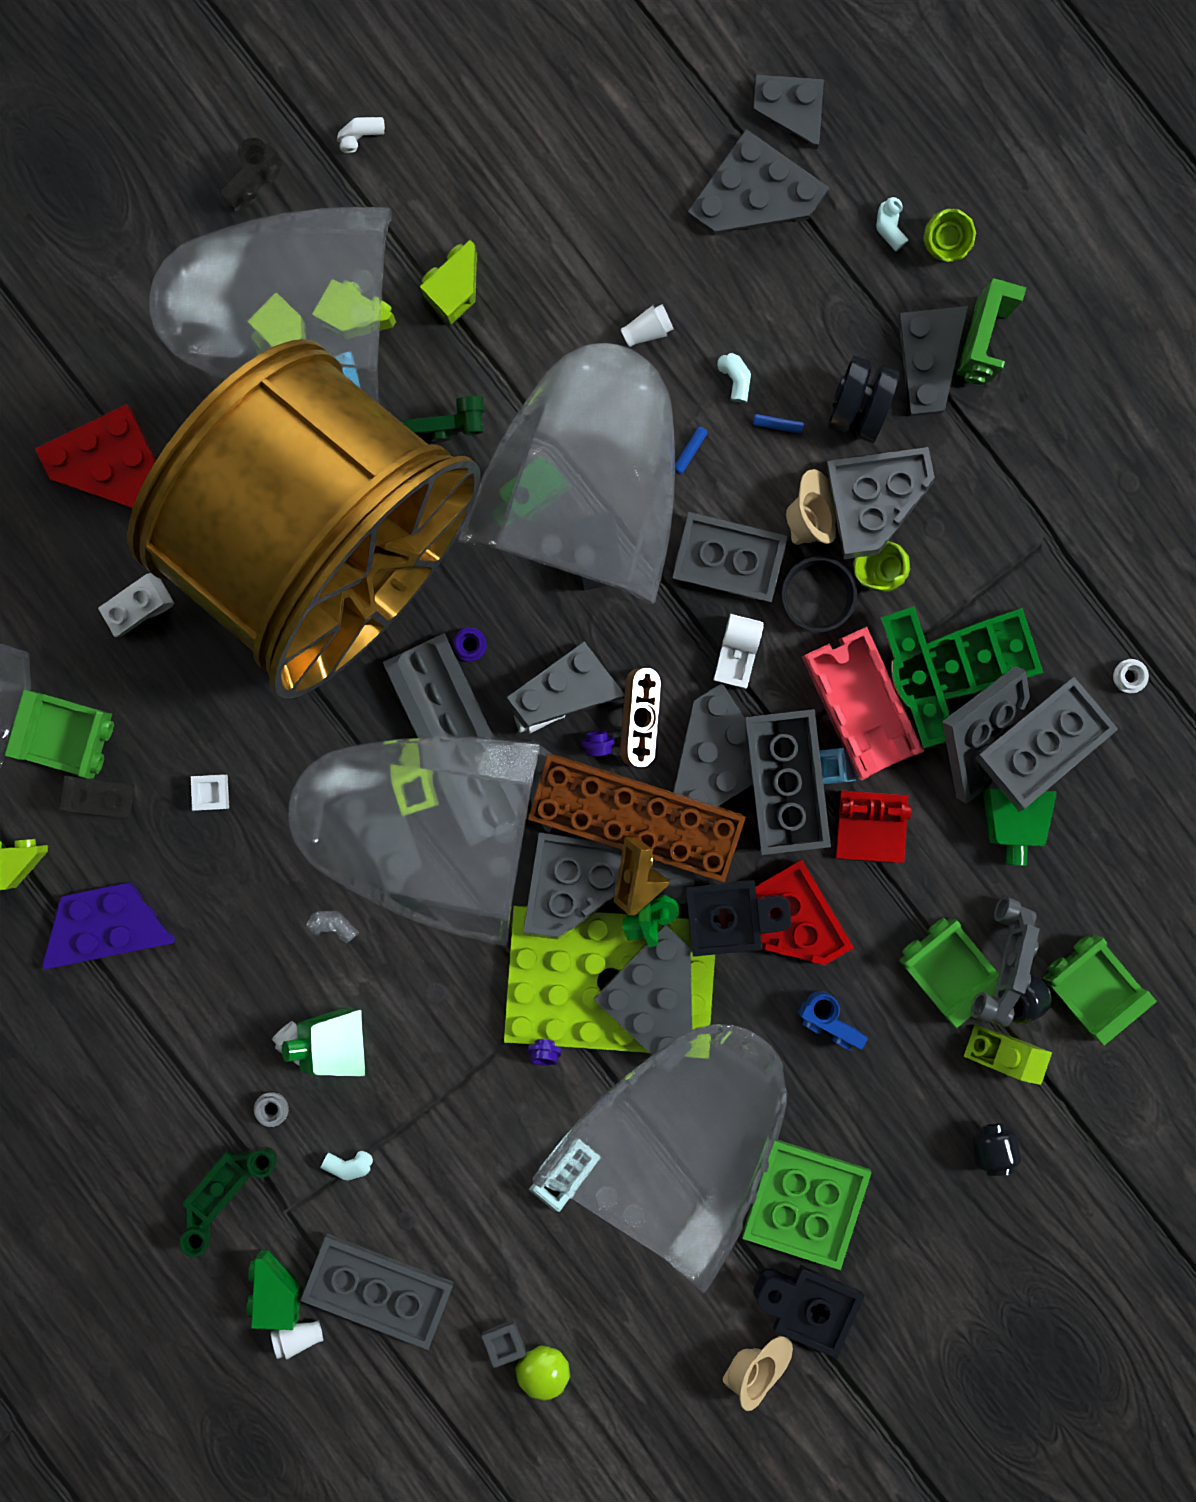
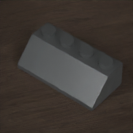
(787, 782)

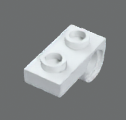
(136, 604)
(738, 651)

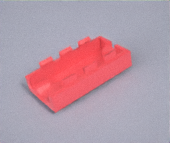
(862, 704)

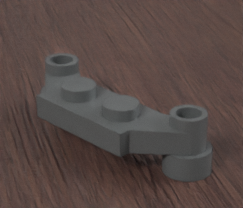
(1015, 966)

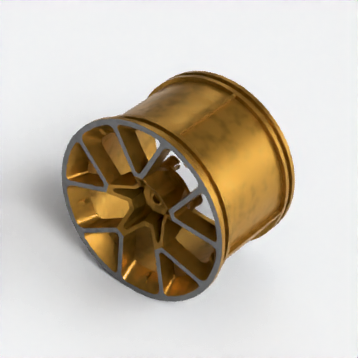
(299, 513)

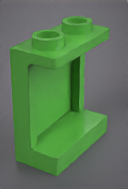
(996, 299)
(60, 734)
(950, 969)
(1098, 989)

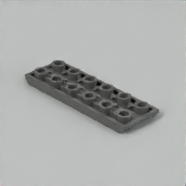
(436, 692)

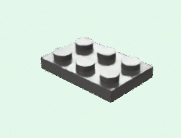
(729, 557)

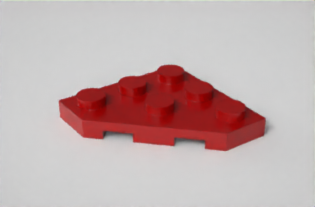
(101, 457)
(814, 927)

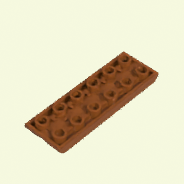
(616, 807)

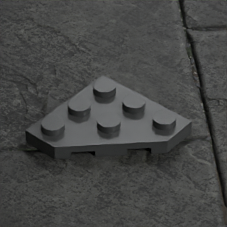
(756, 190)
(876, 496)
(978, 726)
(714, 750)
(569, 883)
(653, 993)

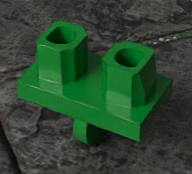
(646, 921)

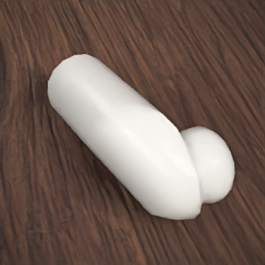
(356, 129)

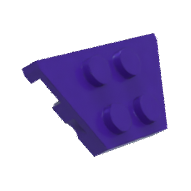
(103, 925)

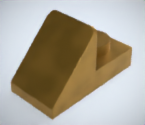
(636, 880)

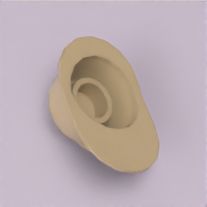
(812, 512)
(757, 1371)

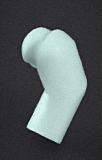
(887, 223)
(739, 374)
(348, 1169)

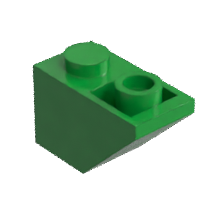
(274, 1294)

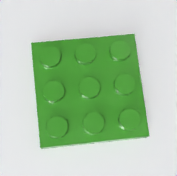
(807, 1204)

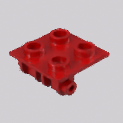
(872, 826)

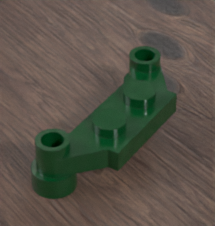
(442, 427)
(217, 1190)

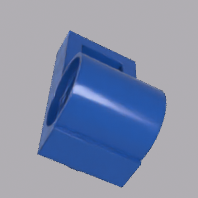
(843, 1033)

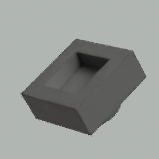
(503, 1343)

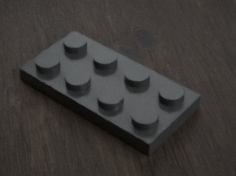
(1046, 744)
(377, 1291)

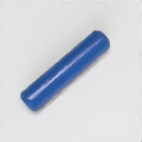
(778, 423)
(690, 450)

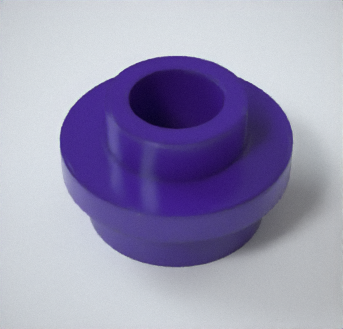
(462, 636)
(597, 743)
(544, 1052)

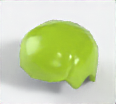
(949, 235)
(885, 570)
(543, 1373)

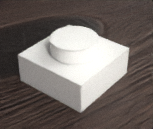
(209, 792)

